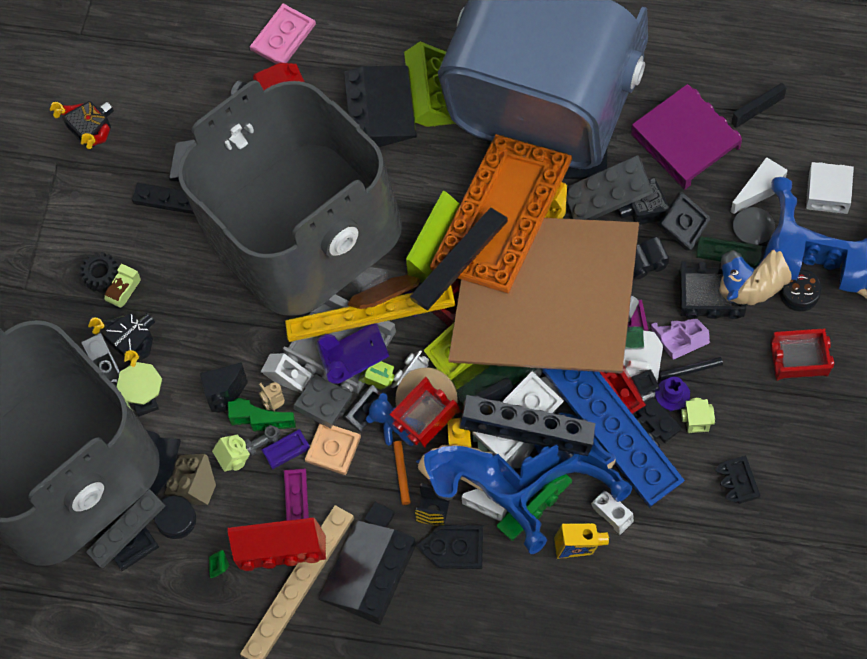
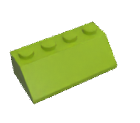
(425, 85)
(431, 237)

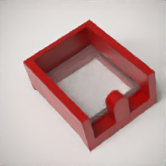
(801, 353)
(423, 413)

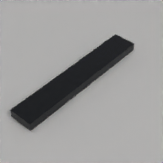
(459, 259)

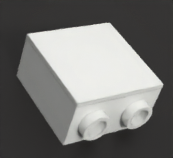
(829, 187)

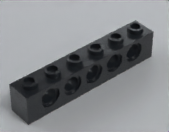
(535, 433)

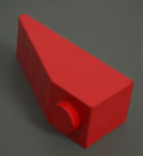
(625, 389)

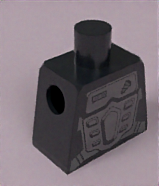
(648, 208)

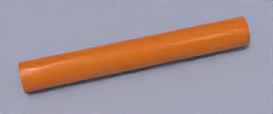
(401, 471)

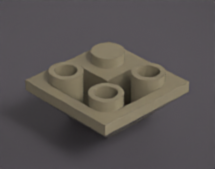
(192, 479)

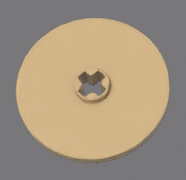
(437, 379)

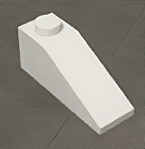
(758, 186)

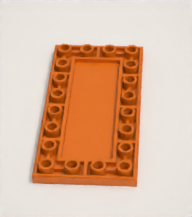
(519, 184)

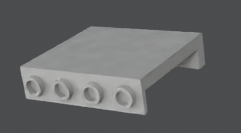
(306, 351)

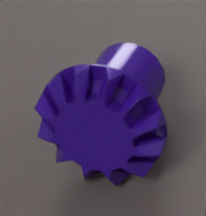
(673, 394)

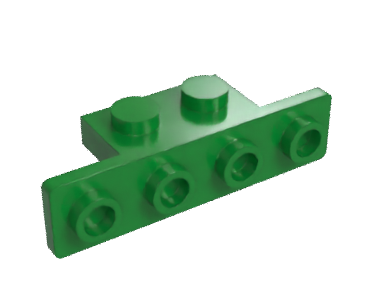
(536, 505)

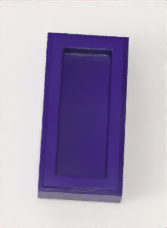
(286, 449)

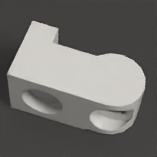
(613, 512)

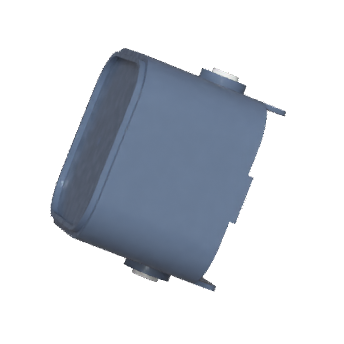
(544, 72)

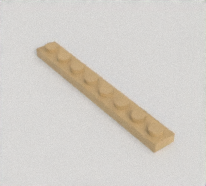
(295, 590)

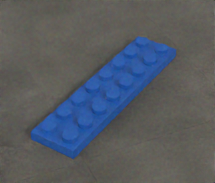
(618, 432)

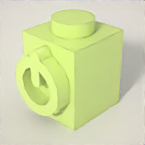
(698, 415)
(231, 452)

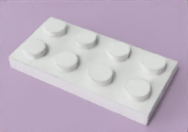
(531, 394)

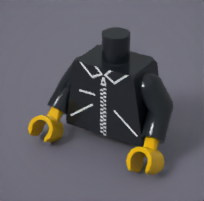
(127, 335)

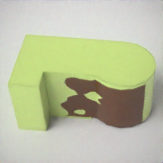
(122, 286)

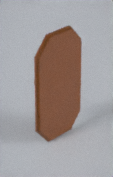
(383, 291)

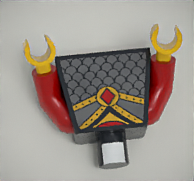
(85, 121)

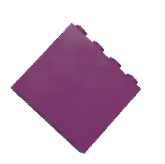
(685, 135)

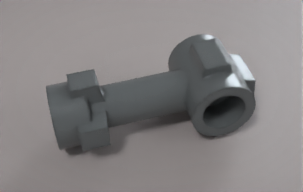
(271, 435)

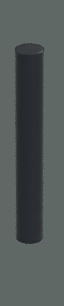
(690, 368)

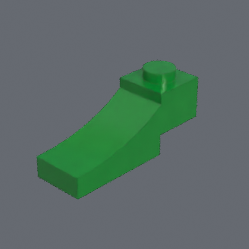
(243, 412)

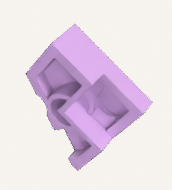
(682, 336)

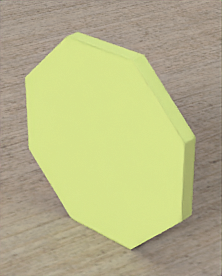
(139, 383)

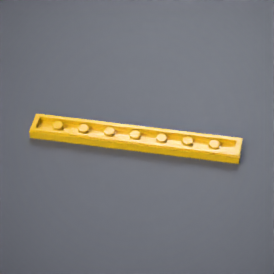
(351, 317)

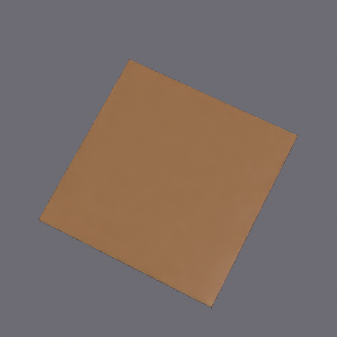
(563, 306)

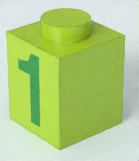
(378, 375)

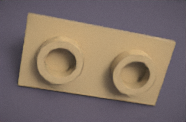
(271, 396)

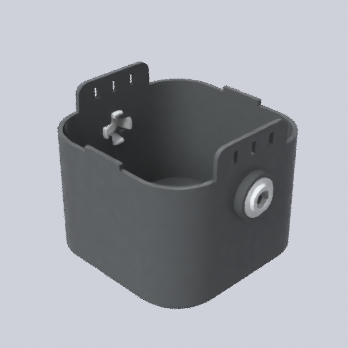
(289, 194)
(66, 446)

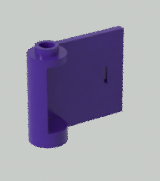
(352, 354)

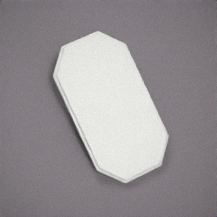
(644, 359)

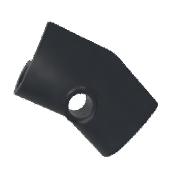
(168, 453)

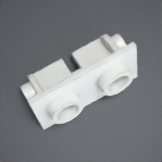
(412, 362)

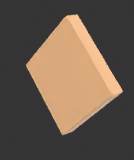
(333, 448)

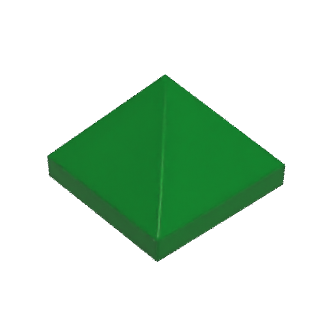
(218, 564)

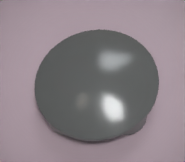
(753, 226)

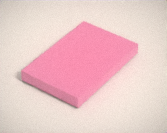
(282, 35)

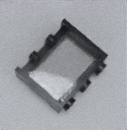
(702, 296)

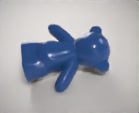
(380, 412)

